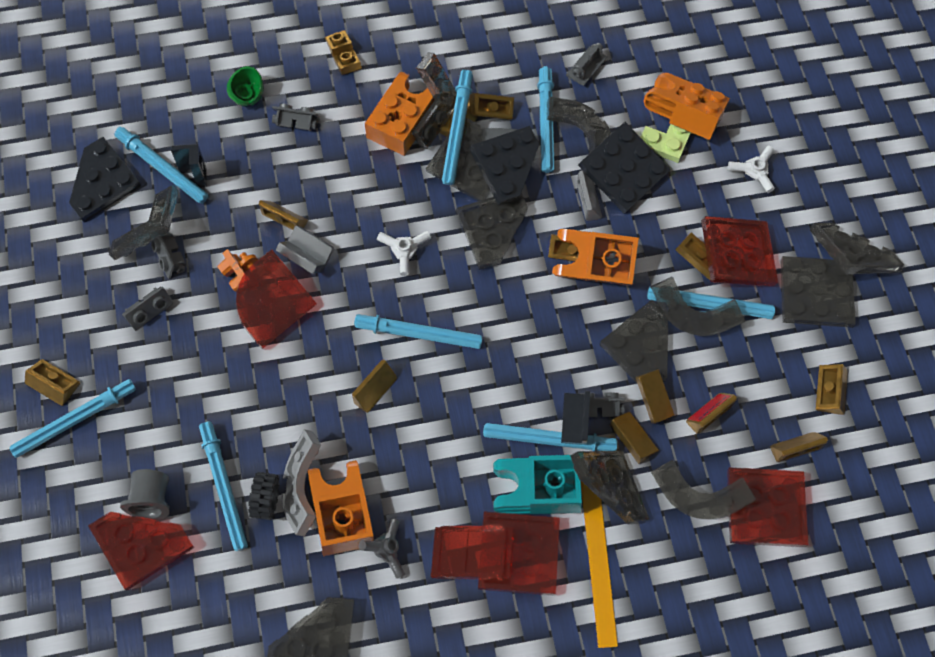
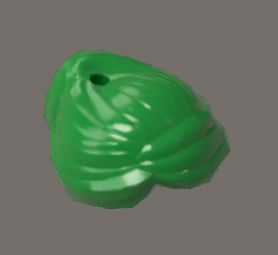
(245, 86)

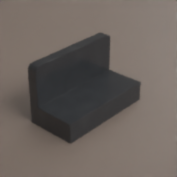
(190, 160)
(575, 418)

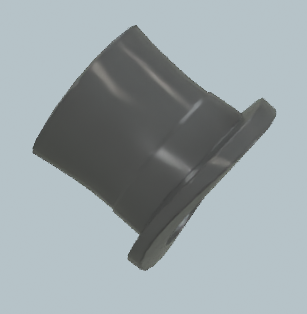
(147, 495)

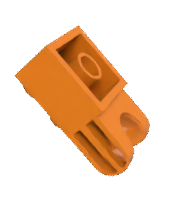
(687, 104)
(397, 115)
(591, 261)
(340, 503)

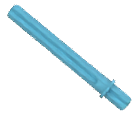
(545, 88)
(457, 127)
(133, 143)
(711, 302)
(417, 331)
(72, 418)
(546, 437)
(212, 448)

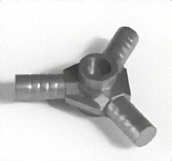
(386, 548)

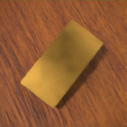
(343, 52)

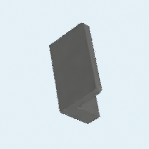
(306, 250)

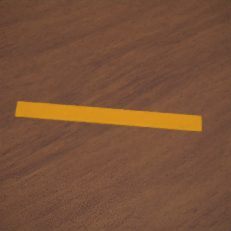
(599, 569)

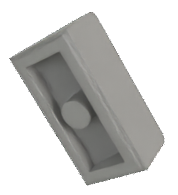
(588, 197)

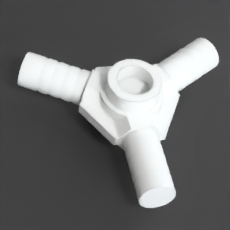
(756, 168)
(404, 248)

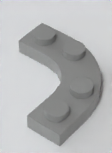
(294, 500)

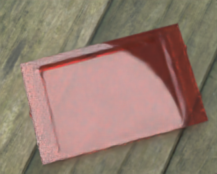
(472, 552)

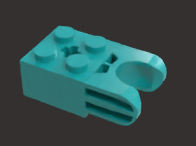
(535, 487)

